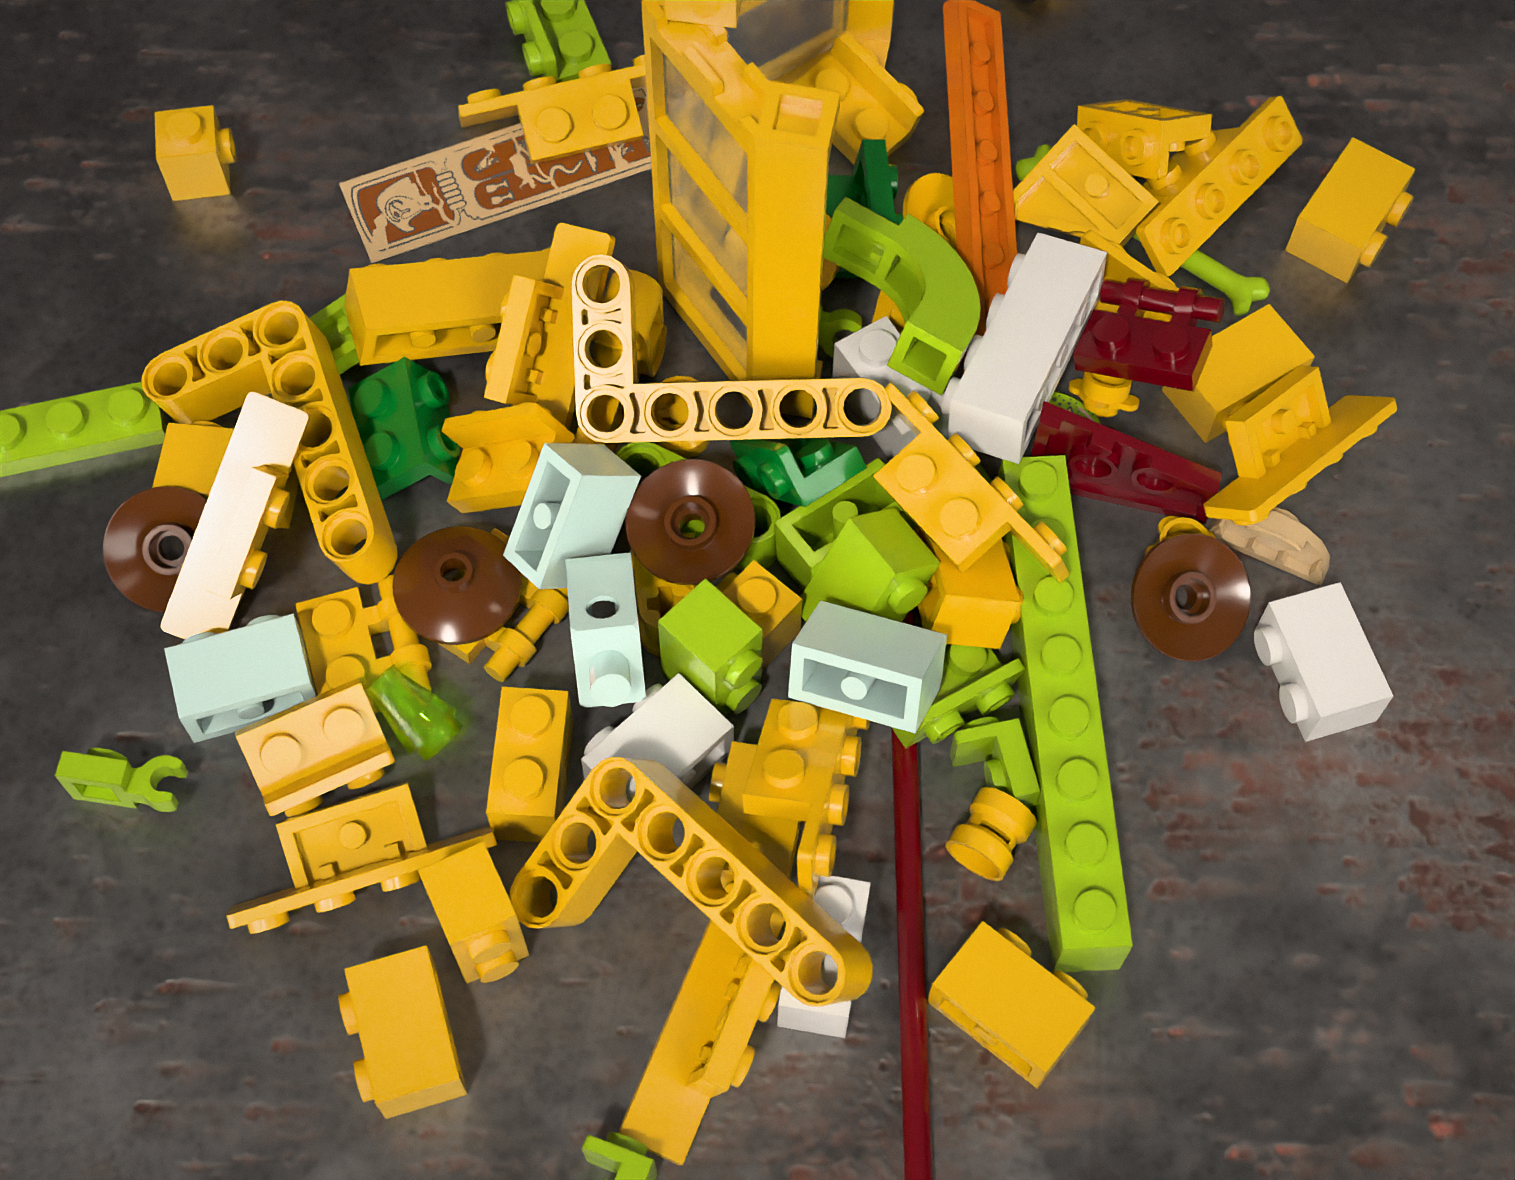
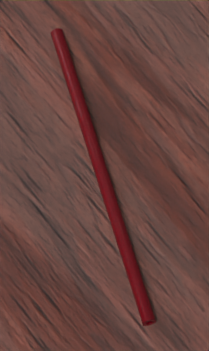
(911, 960)

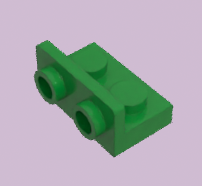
(795, 467)

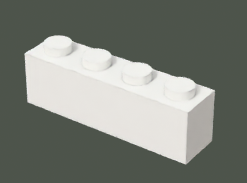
(1024, 346)

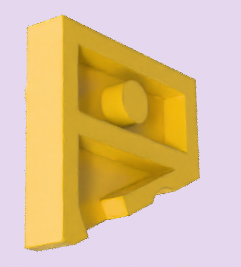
(1081, 191)

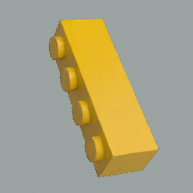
(433, 305)

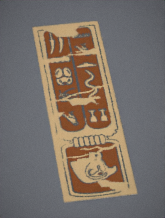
(477, 186)

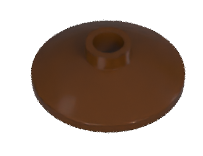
(686, 493)
(135, 543)
(1215, 601)
(463, 608)

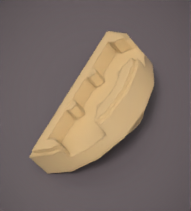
(1278, 542)

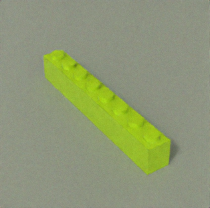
(1065, 736)

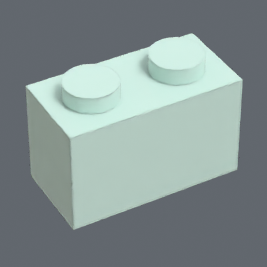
(570, 510)
(867, 666)
(239, 675)

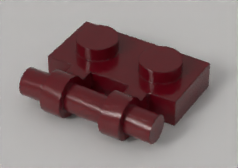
(1145, 348)

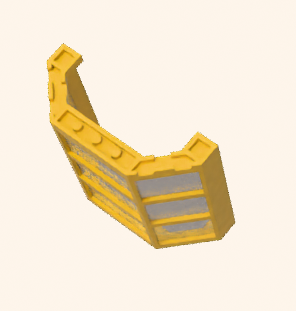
(747, 176)

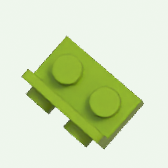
(557, 36)
(969, 682)

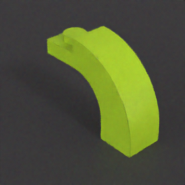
(923, 281)

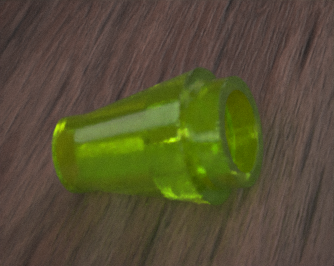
(414, 713)

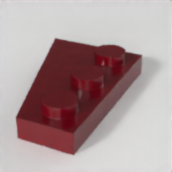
(1122, 468)

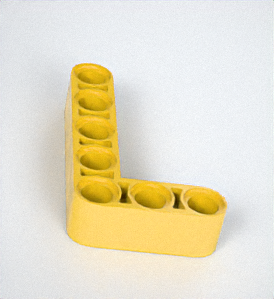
(257, 355)
(700, 396)
(692, 868)

